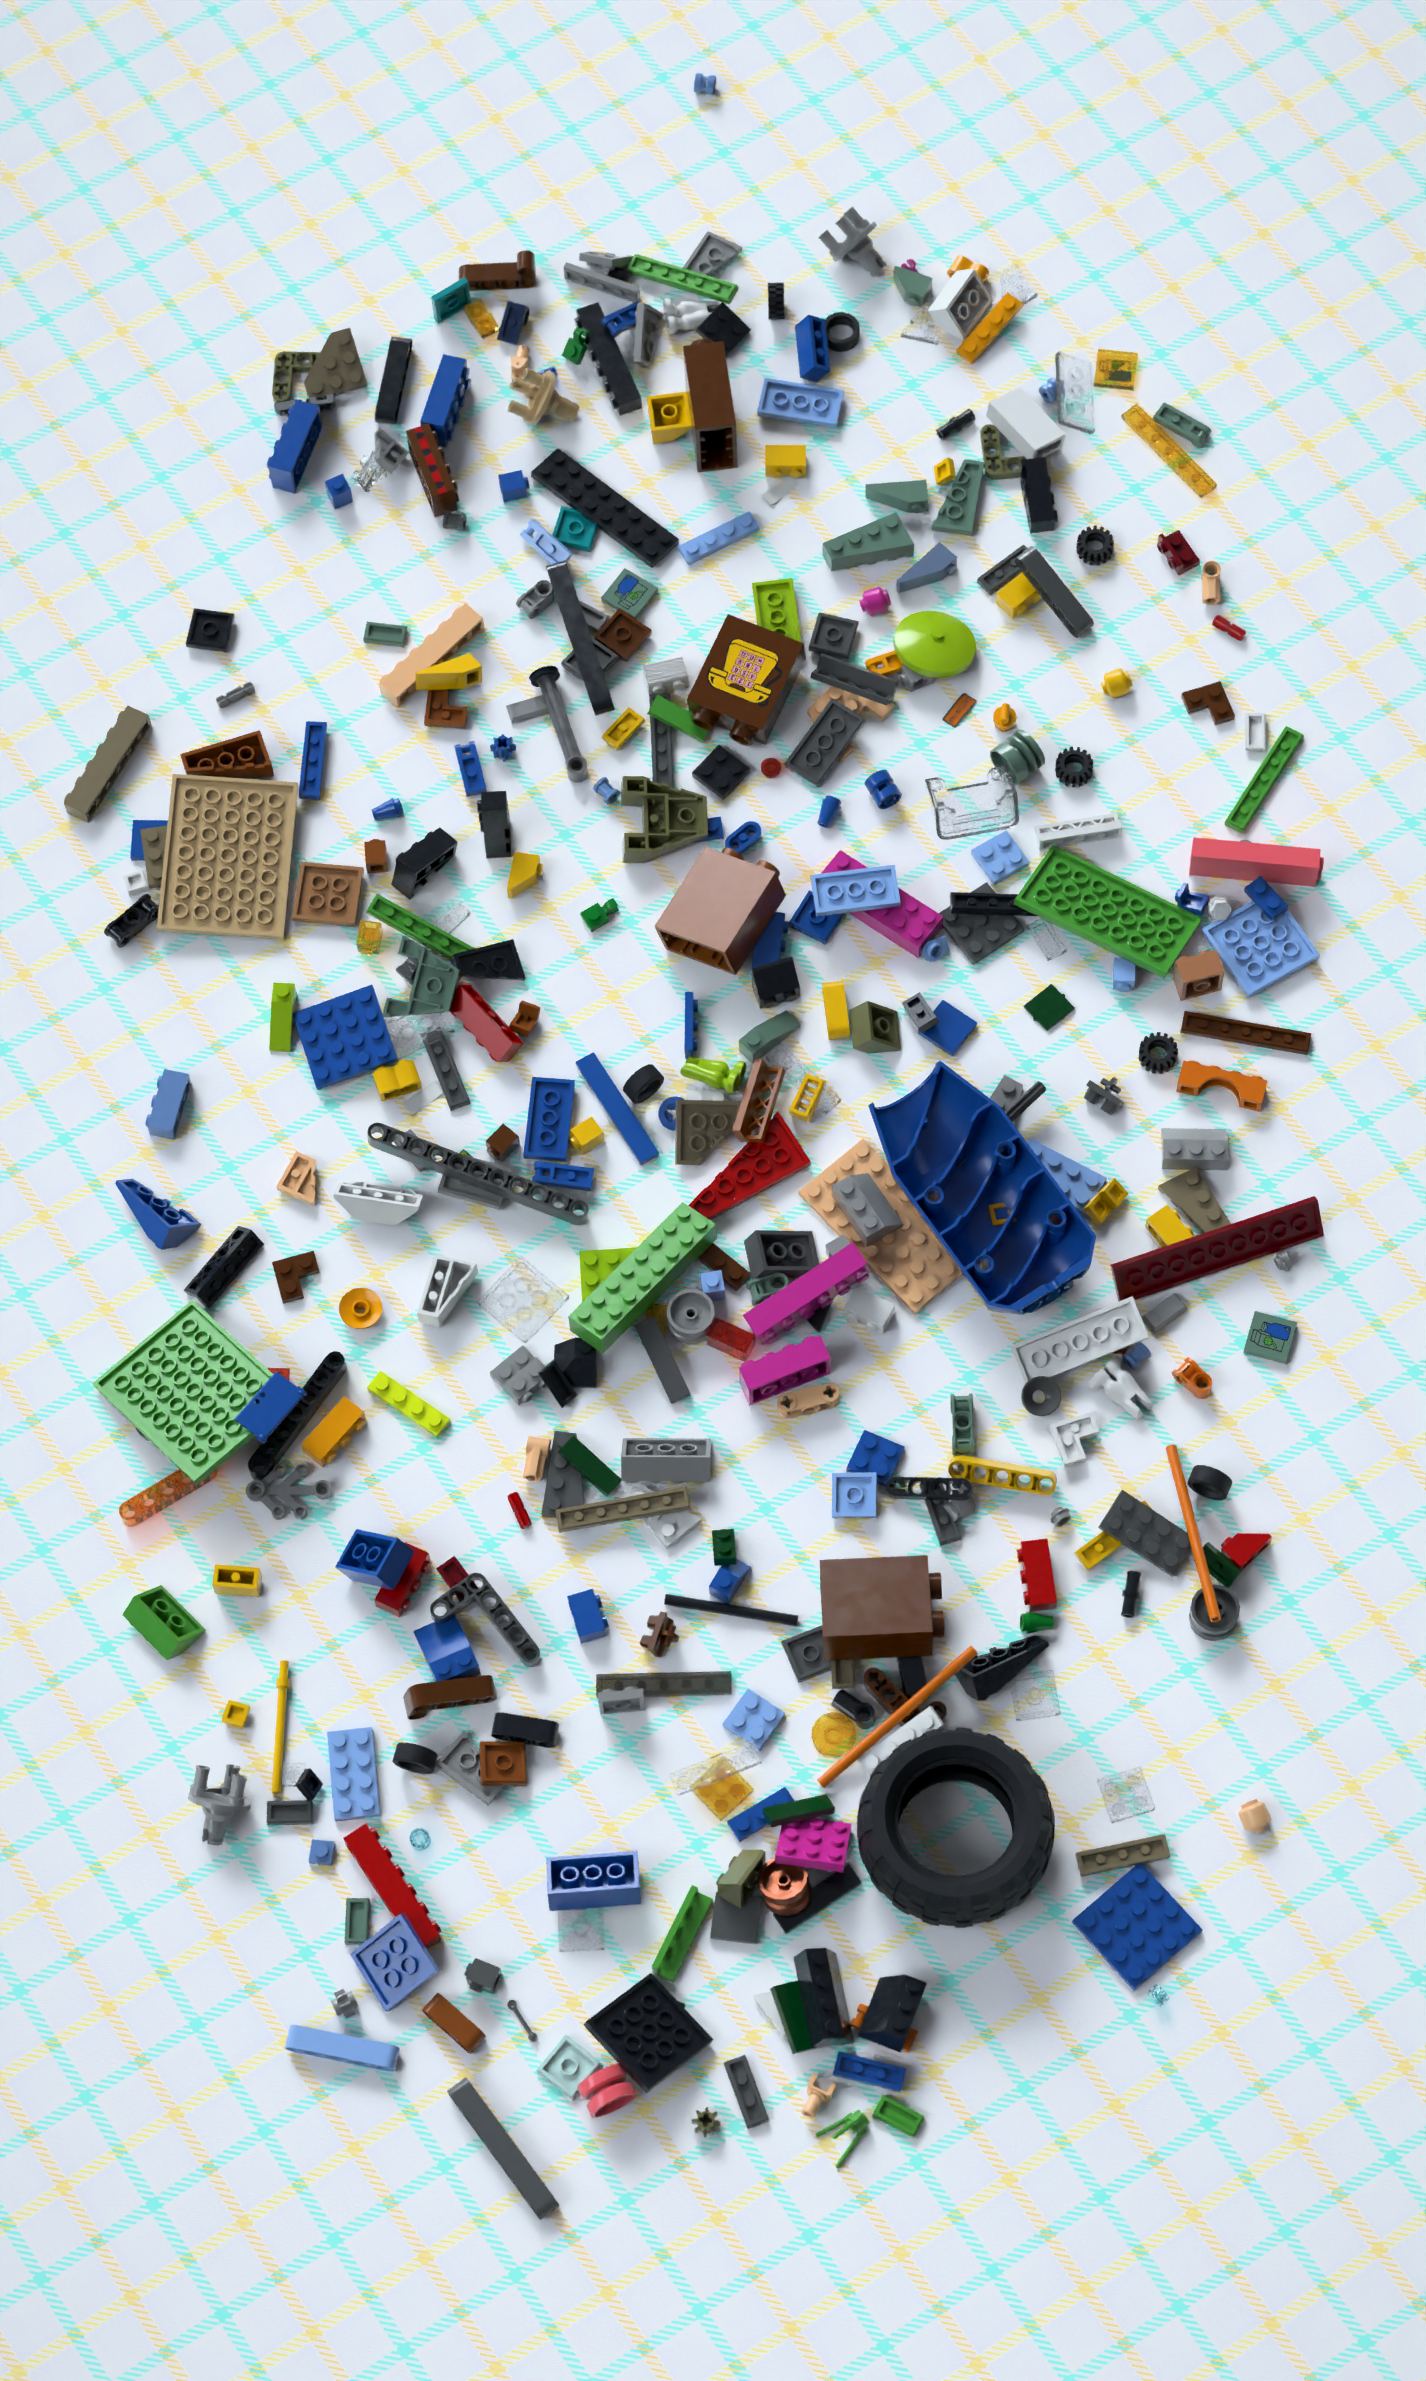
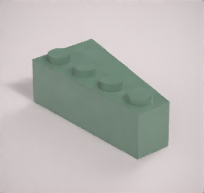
(870, 543)

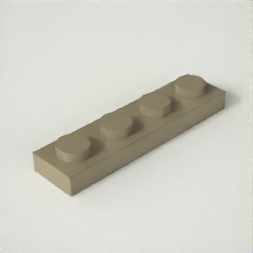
(1122, 1855)

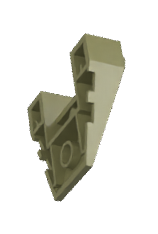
(668, 818)

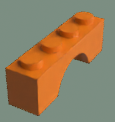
(1198, 1077)

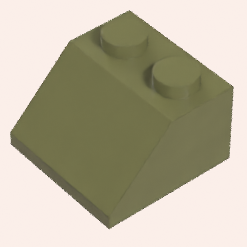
(874, 1028)
(741, 1877)

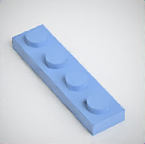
(718, 538)

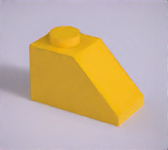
(523, 873)

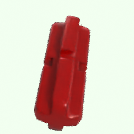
(1233, 630)
(520, 1512)

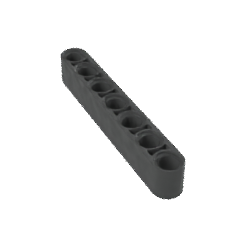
(503, 2148)

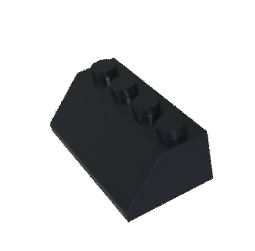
(823, 1997)

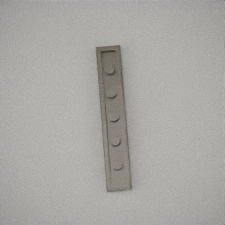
(623, 1509)

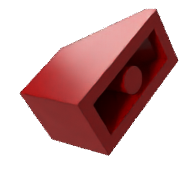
(1245, 1547)

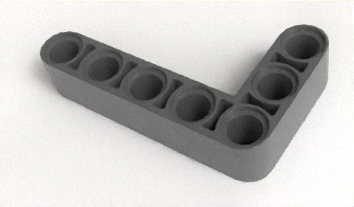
(492, 1613)

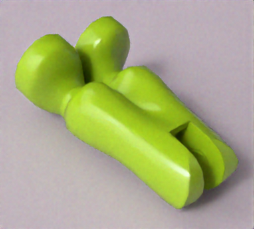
(715, 1073)

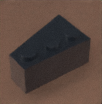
(1037, 495)
(495, 823)

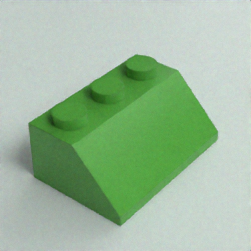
(163, 1622)

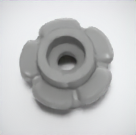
(1282, 1261)
(1060, 1516)

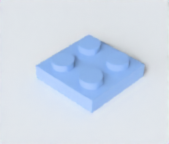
(1000, 857)
(854, 1495)
(753, 1719)

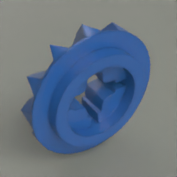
(666, 1117)

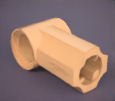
(1211, 583)
(537, 1452)

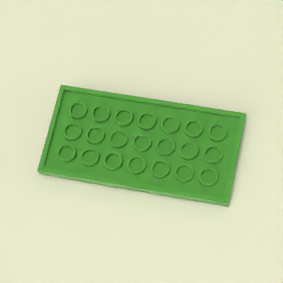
(1108, 911)

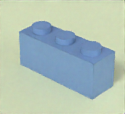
(168, 1104)

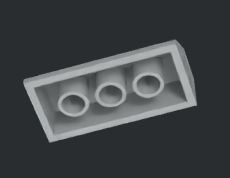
(666, 1460)

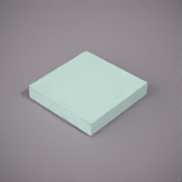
(568, 2066)

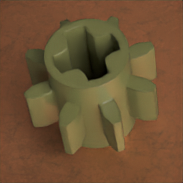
(706, 2114)

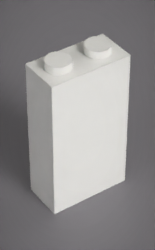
(1025, 424)

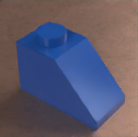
(728, 1581)

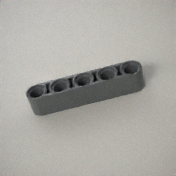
(1054, 592)

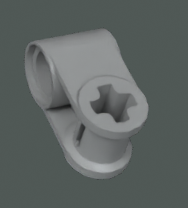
(533, 601)

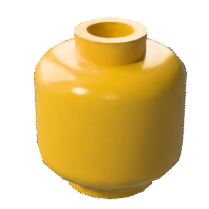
(1117, 683)

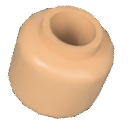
(1254, 1816)

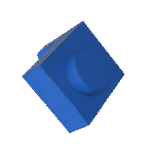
(1191, 901)

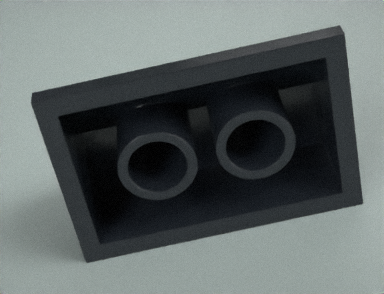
(892, 2011)

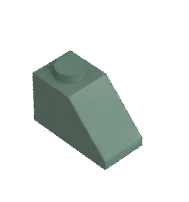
(913, 286)

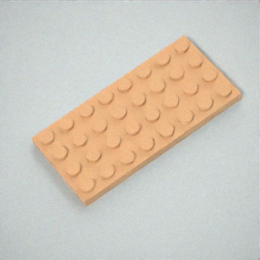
(907, 1259)

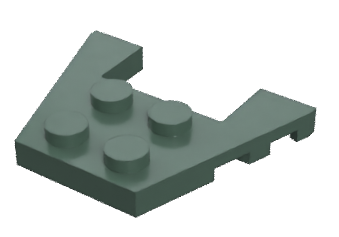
(432, 986)

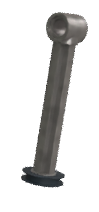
(545, 679)

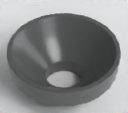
(1050, 1390)

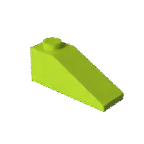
(282, 1020)

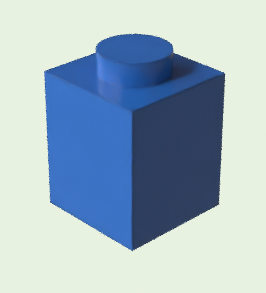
(513, 486)
(338, 491)

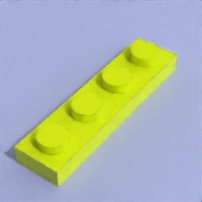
(408, 1404)

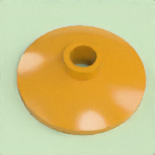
(360, 1299)

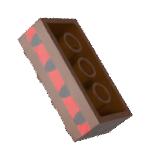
(432, 469)

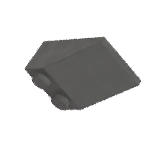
(781, 1252)

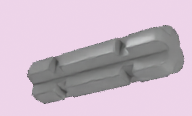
(235, 694)

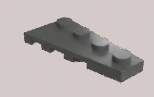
(563, 1480)

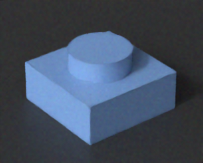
(321, 1852)

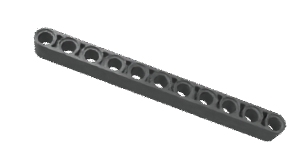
(483, 1182)

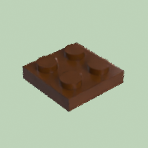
(623, 634)

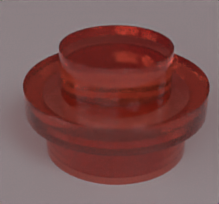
(770, 767)

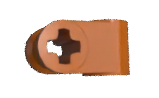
(1191, 1375)

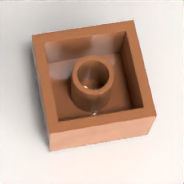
(1198, 974)

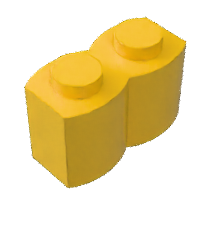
(396, 1080)

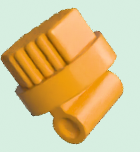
(1004, 717)

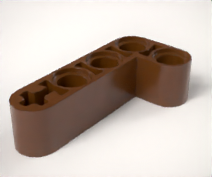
(501, 275)
(888, 1686)
(448, 1694)

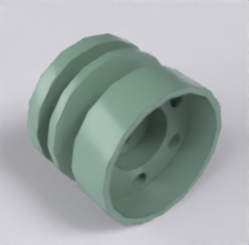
(1020, 754)

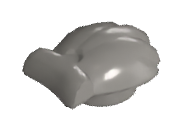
(960, 1508)

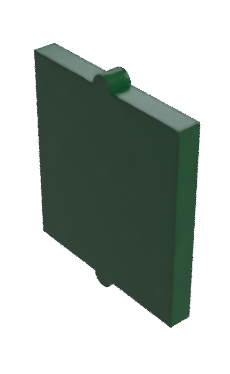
(1049, 1007)

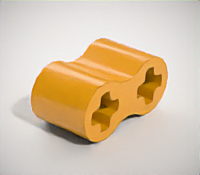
(963, 263)

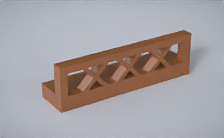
(752, 1102)

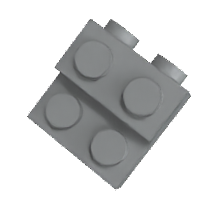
(519, 1375)

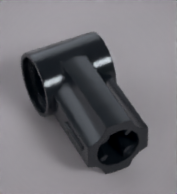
(853, 1707)

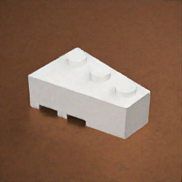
(444, 1288)

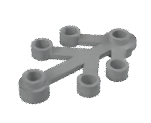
(286, 1490)

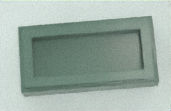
(385, 634)
(356, 1921)

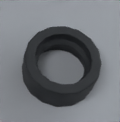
(843, 318)
(643, 1084)
(1209, 1482)
(415, 1758)

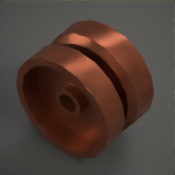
(784, 1887)

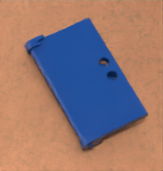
(268, 1411)

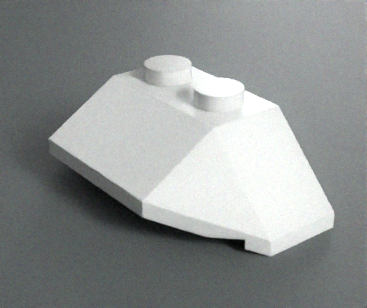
(377, 1201)

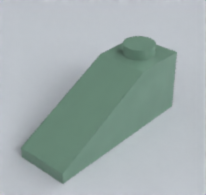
(903, 495)
(767, 1036)

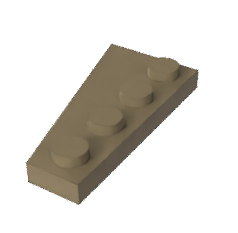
(1195, 1199)

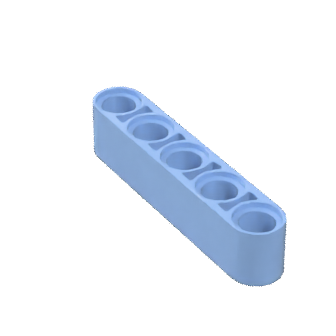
(342, 2048)

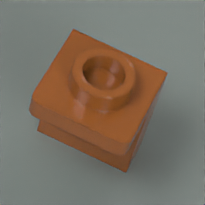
(525, 1019)

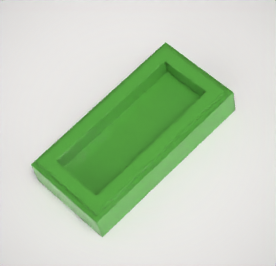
(898, 2116)

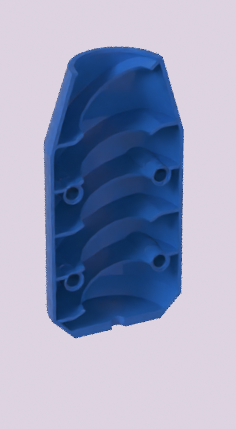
(1008, 1265)

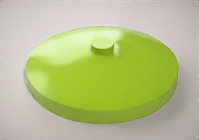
(934, 644)

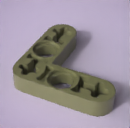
(291, 365)
(1001, 464)

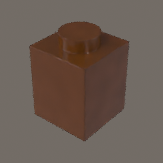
(502, 1143)

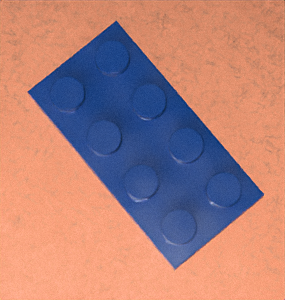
(549, 1119)

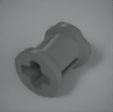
(454, 520)

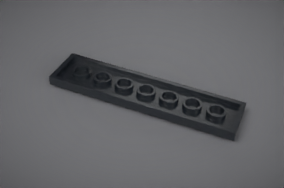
(605, 508)

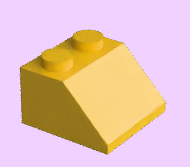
(668, 416)

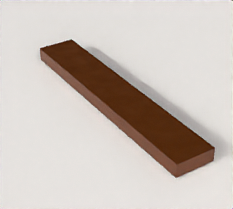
(1245, 1033)

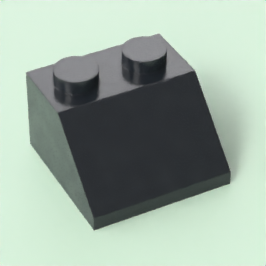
(775, 983)

